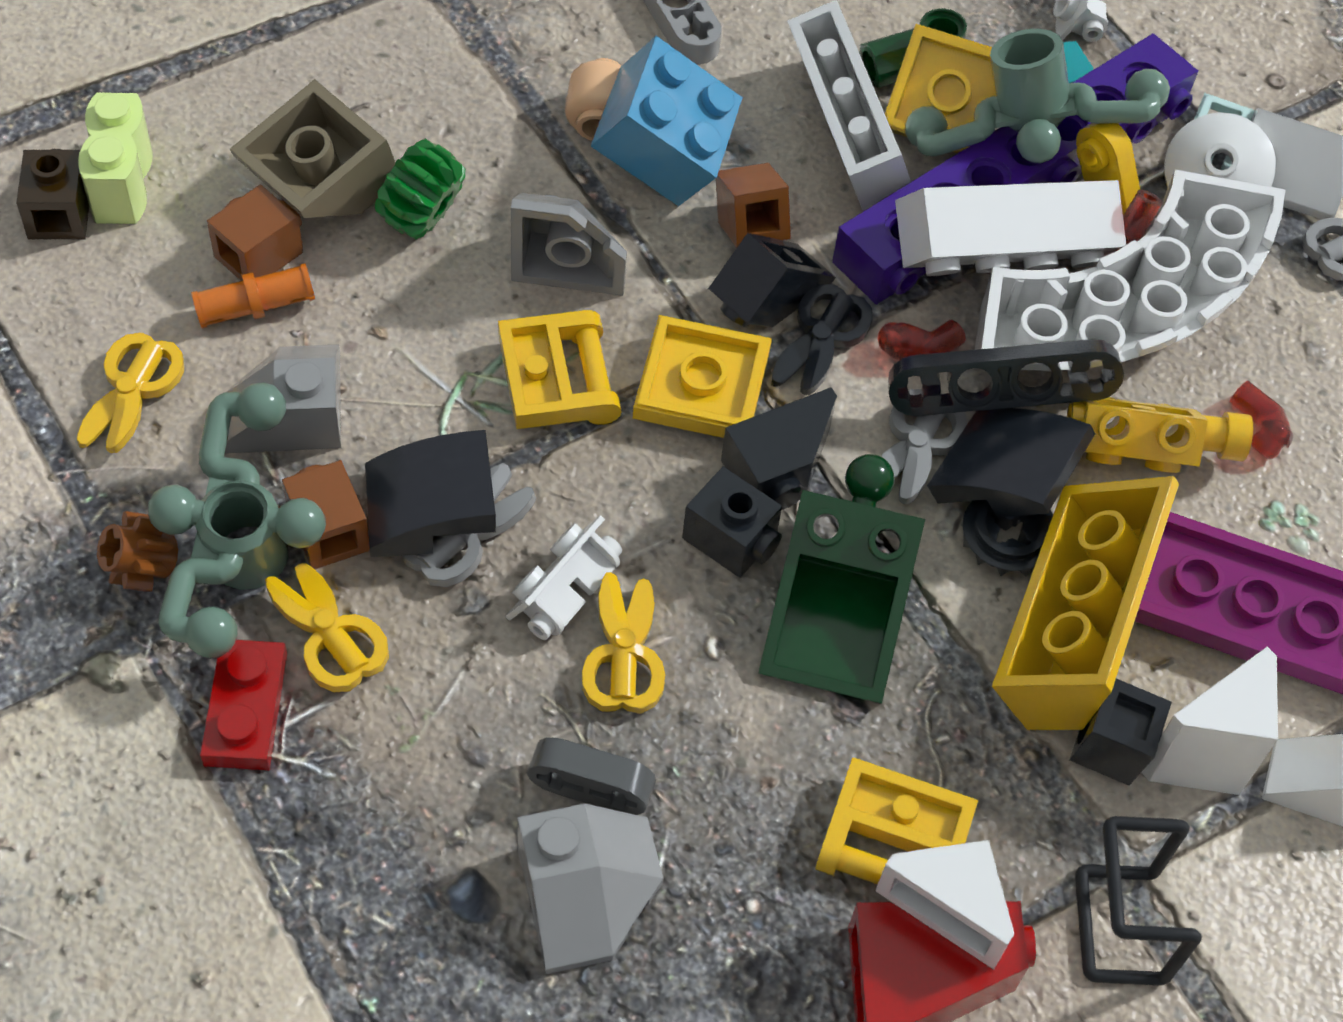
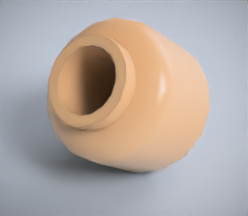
(588, 94)

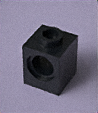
(1122, 733)

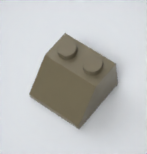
(318, 155)

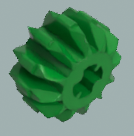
(420, 188)

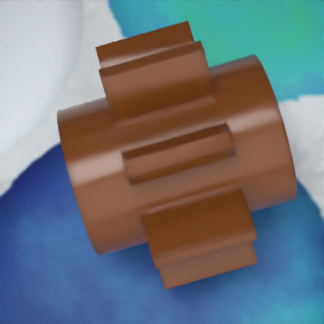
(136, 552)

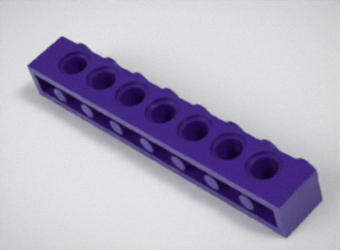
(869, 243)

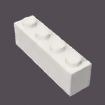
(849, 104)
(1010, 224)

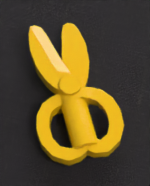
(124, 403)
(319, 616)
(626, 638)

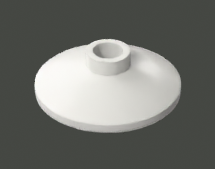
(1224, 133)

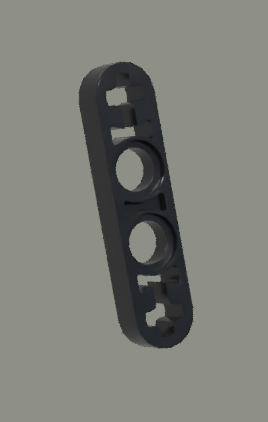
(1005, 388)

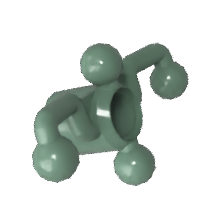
(1034, 100)
(230, 502)

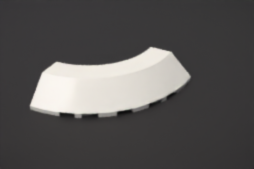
(1151, 290)

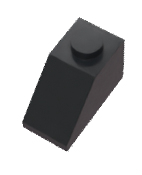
(766, 280)
(781, 446)

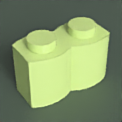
(115, 158)

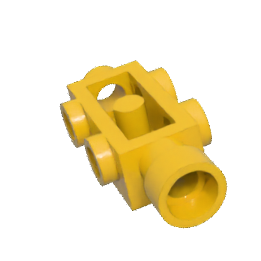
(1142, 433)

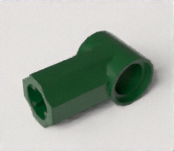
(885, 55)

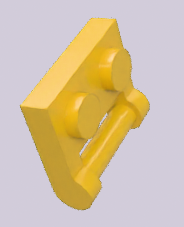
(539, 372)
(892, 811)

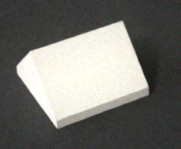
(1306, 163)
(1223, 732)

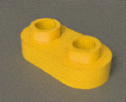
(1108, 156)

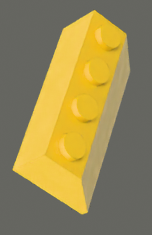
(1082, 601)

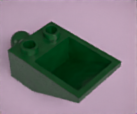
(841, 594)

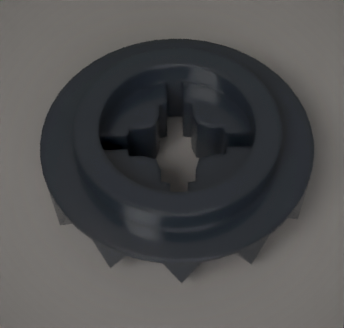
(981, 532)

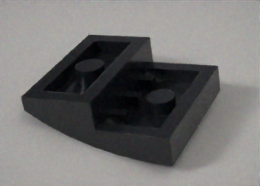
(1012, 460)
(428, 492)

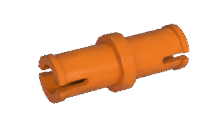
(253, 295)

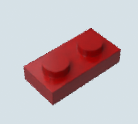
(244, 706)

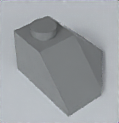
(563, 246)
(312, 394)
(586, 880)

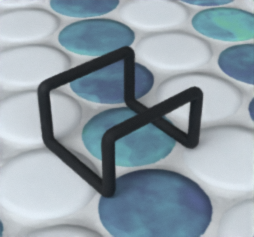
(1114, 873)

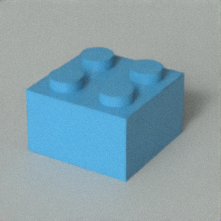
(667, 121)

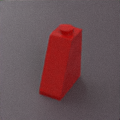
(920, 976)

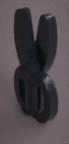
(821, 336)

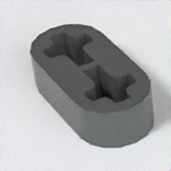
(591, 775)

